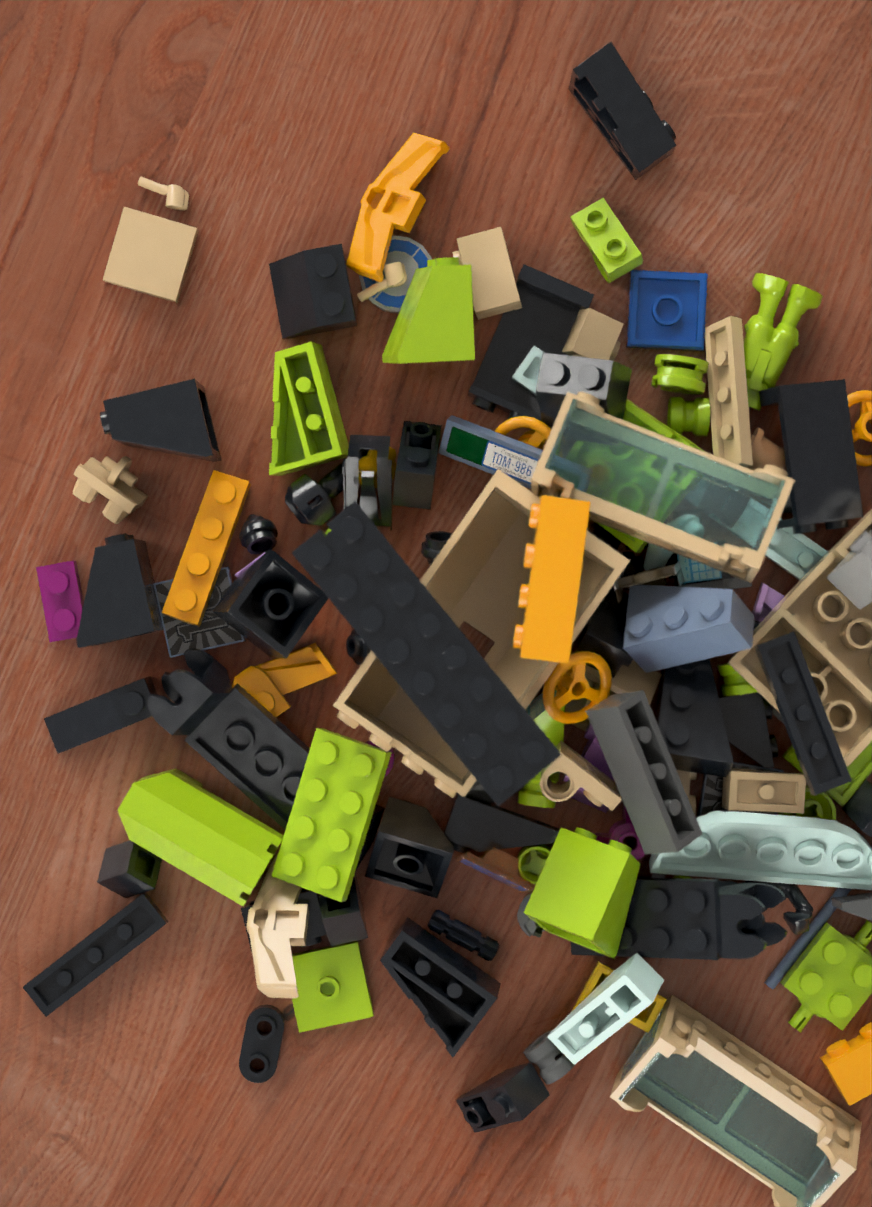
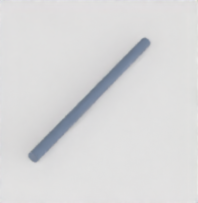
(804, 940)

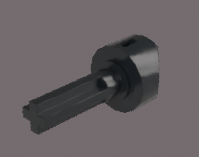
(306, 489)

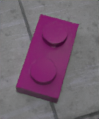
(61, 599)

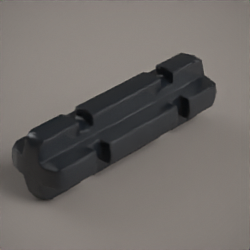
(463, 935)

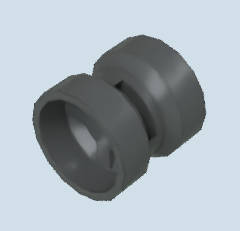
(548, 1058)

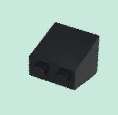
(164, 420)
(119, 594)

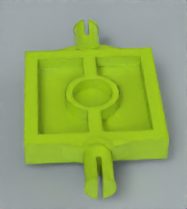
(831, 977)

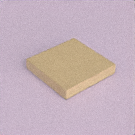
(150, 254)

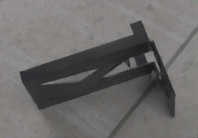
(368, 496)

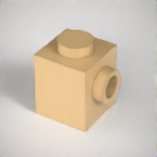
(593, 336)

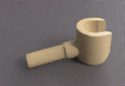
(176, 198)
(395, 276)

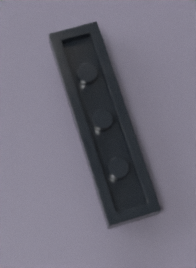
(803, 713)
(95, 954)

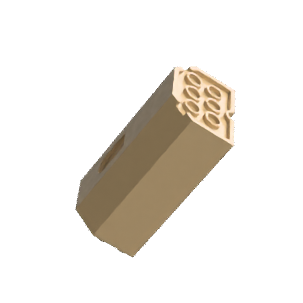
(478, 583)

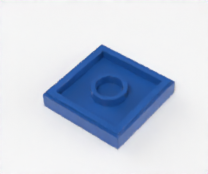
(666, 310)

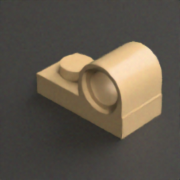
(581, 773)
(763, 791)

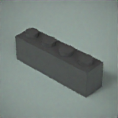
(644, 772)

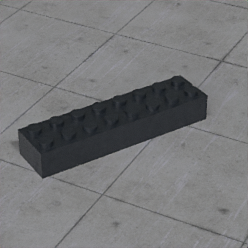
(426, 653)

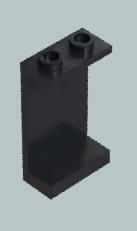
(542, 322)
(817, 454)

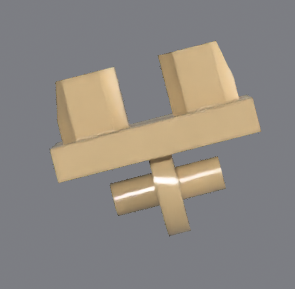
(111, 481)

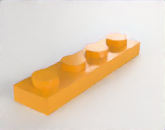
(206, 548)

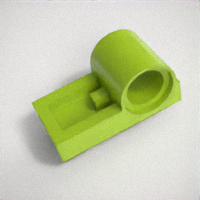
(607, 240)

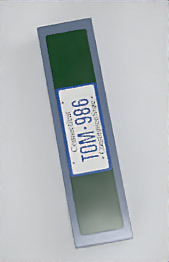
(489, 450)

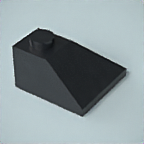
(410, 849)

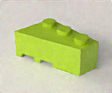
(306, 412)

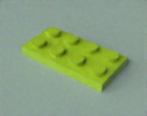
(331, 814)

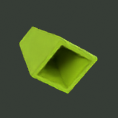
(435, 316)
(585, 891)

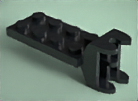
(232, 733)
(697, 920)

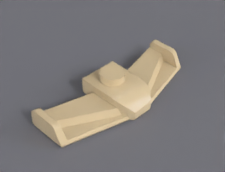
(274, 927)

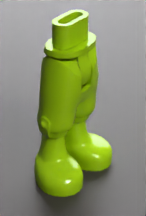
(770, 347)

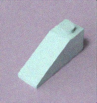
(607, 1008)

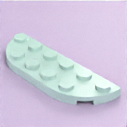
(772, 851)

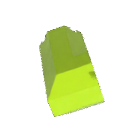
(199, 832)

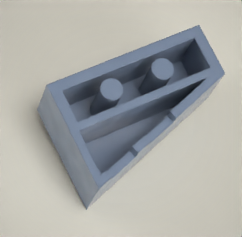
(684, 625)

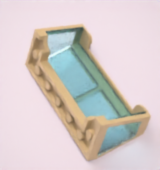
(662, 488)
(740, 1106)

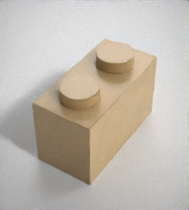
(492, 273)

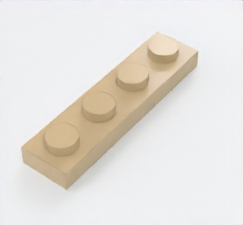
(728, 391)

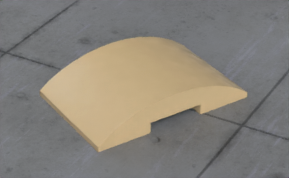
(834, 645)

